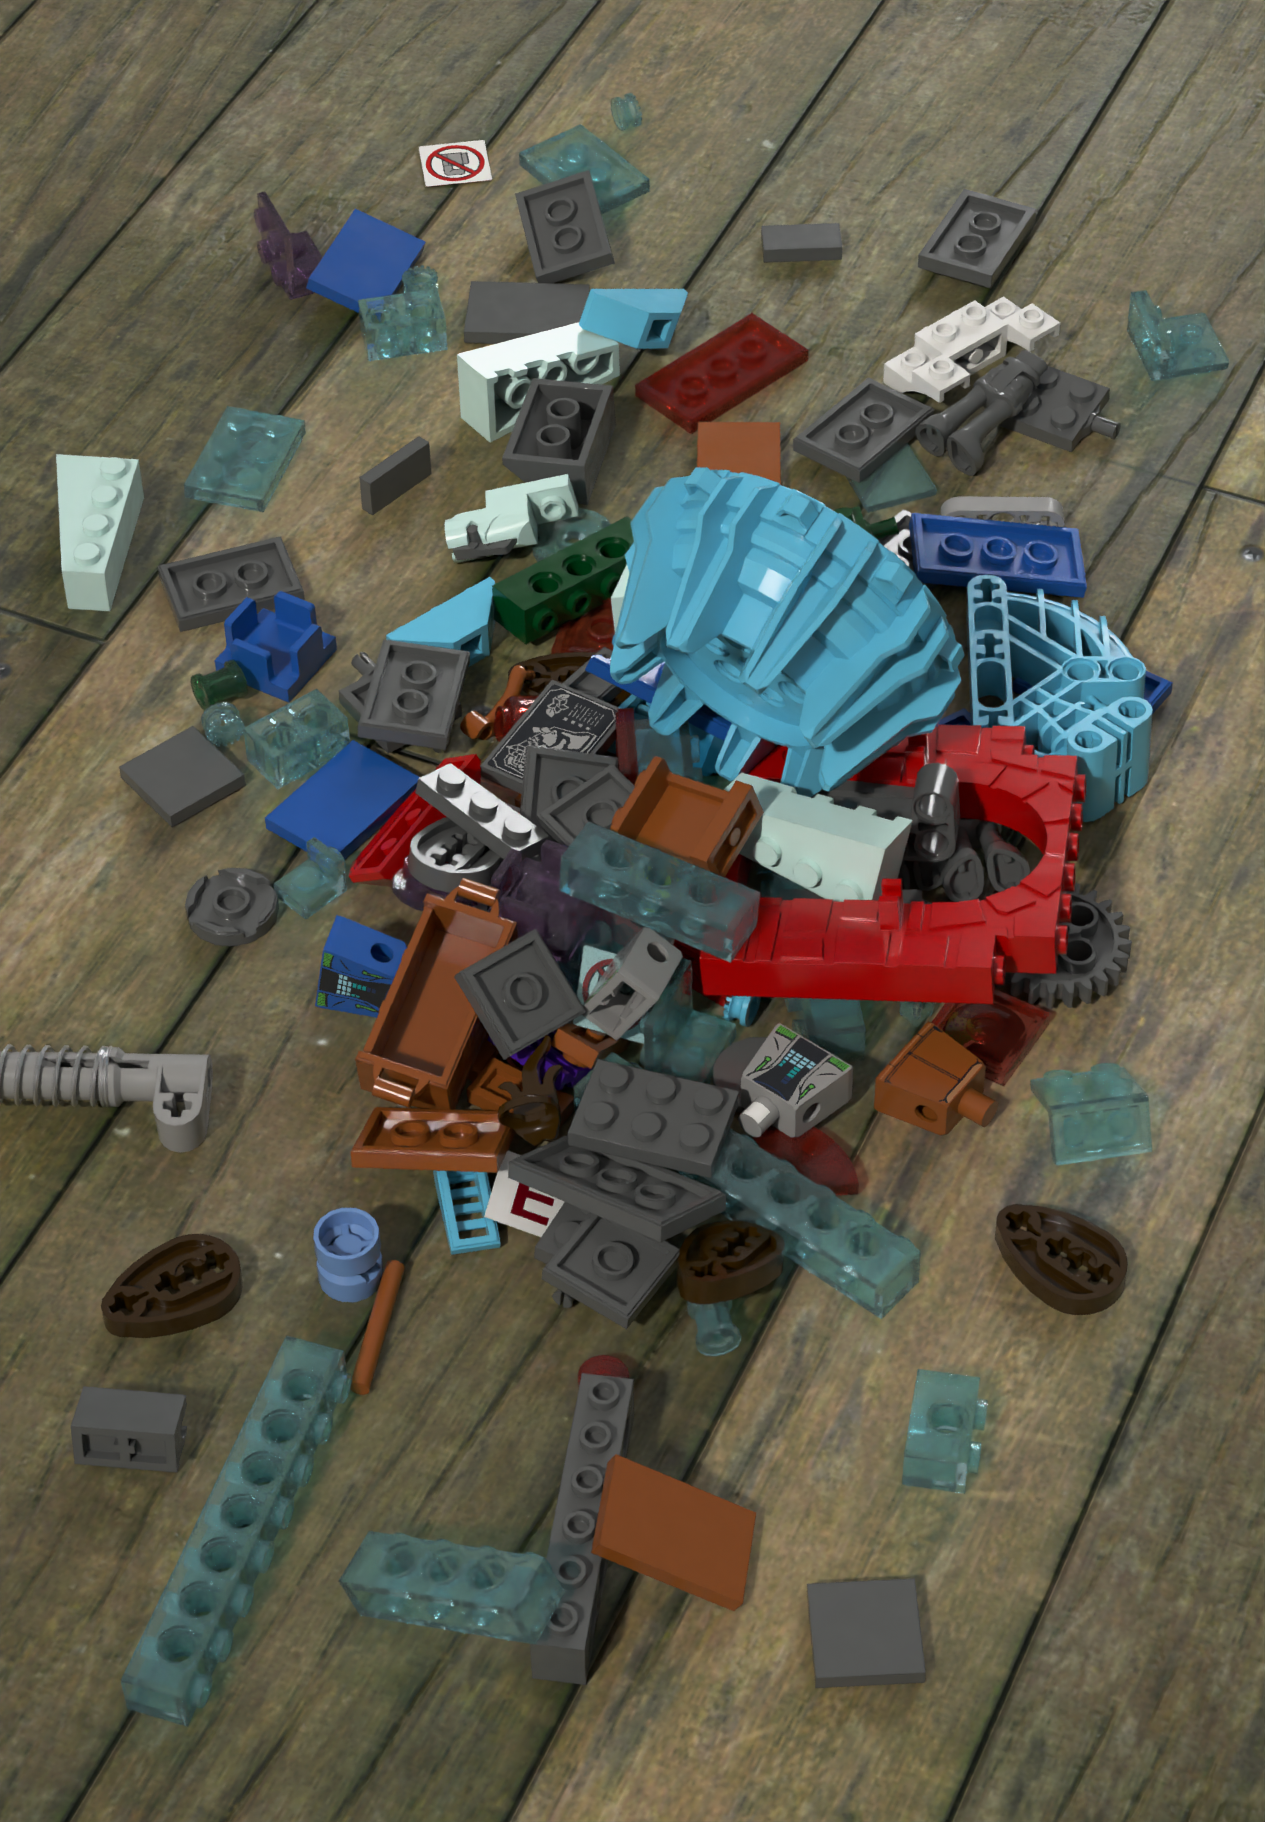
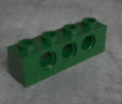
(563, 583)

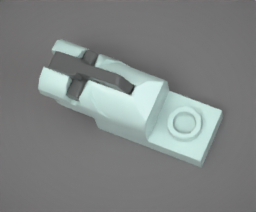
(510, 518)

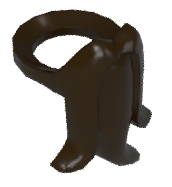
(537, 1106)

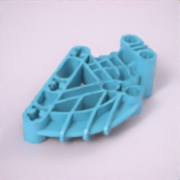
(1083, 690)

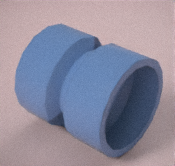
(348, 1254)

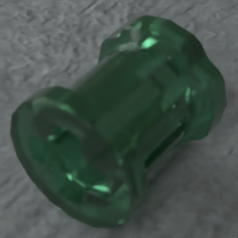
(219, 685)

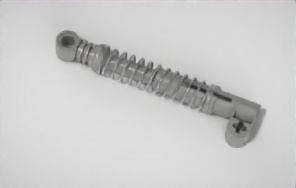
(115, 1078)

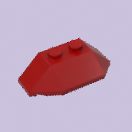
(391, 845)

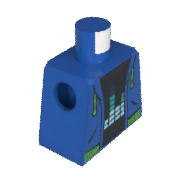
(357, 968)

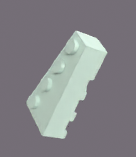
(499, 375)
(96, 521)
(822, 844)

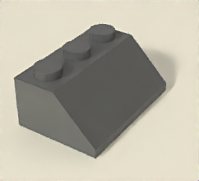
(562, 432)

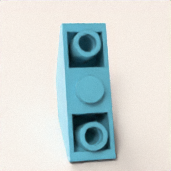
(634, 315)
(457, 624)

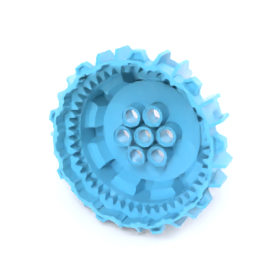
(781, 628)

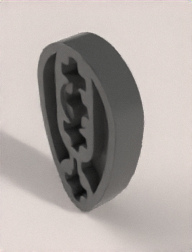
(449, 843)

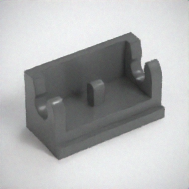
(129, 1429)

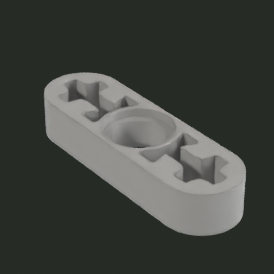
(1032, 507)

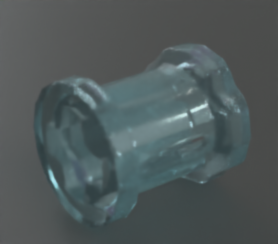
(715, 1328)

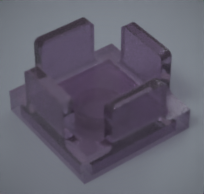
(534, 901)

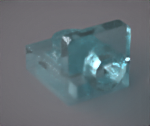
(314, 881)

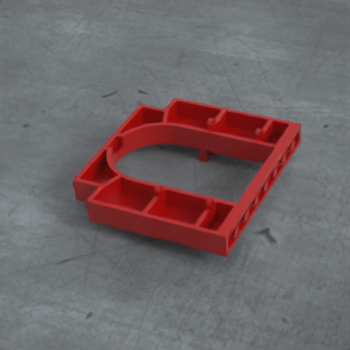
(919, 948)

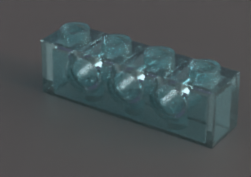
(659, 891)
(452, 1586)

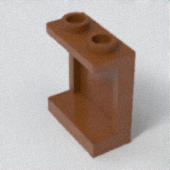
(689, 817)

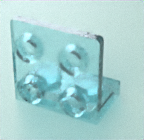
(1173, 344)
(680, 1038)
(1094, 1113)

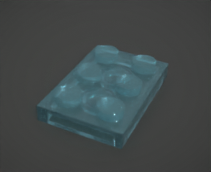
(580, 151)
(245, 459)

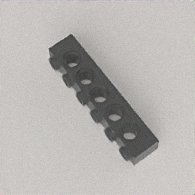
(598, 1432)

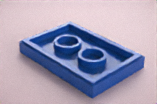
(364, 261)
(343, 800)

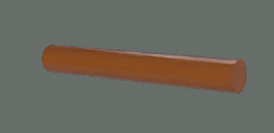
(377, 1327)

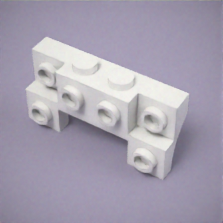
(964, 344)

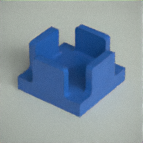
(276, 648)

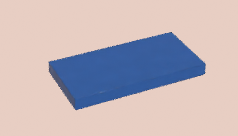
(1021, 554)

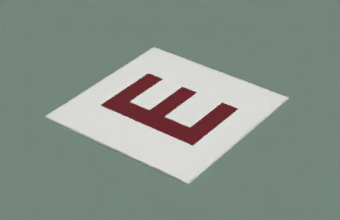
(520, 1204)

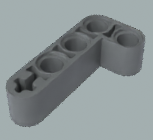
(932, 809)

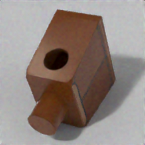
(934, 1084)

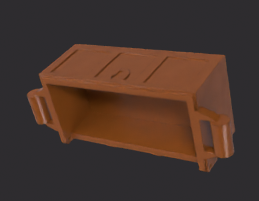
(426, 1025)

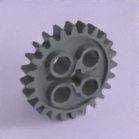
(1094, 957)

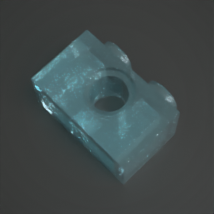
(936, 1457)

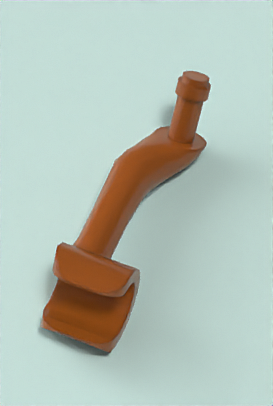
(478, 726)

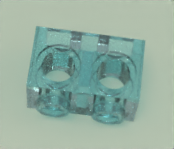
(402, 324)
(296, 738)

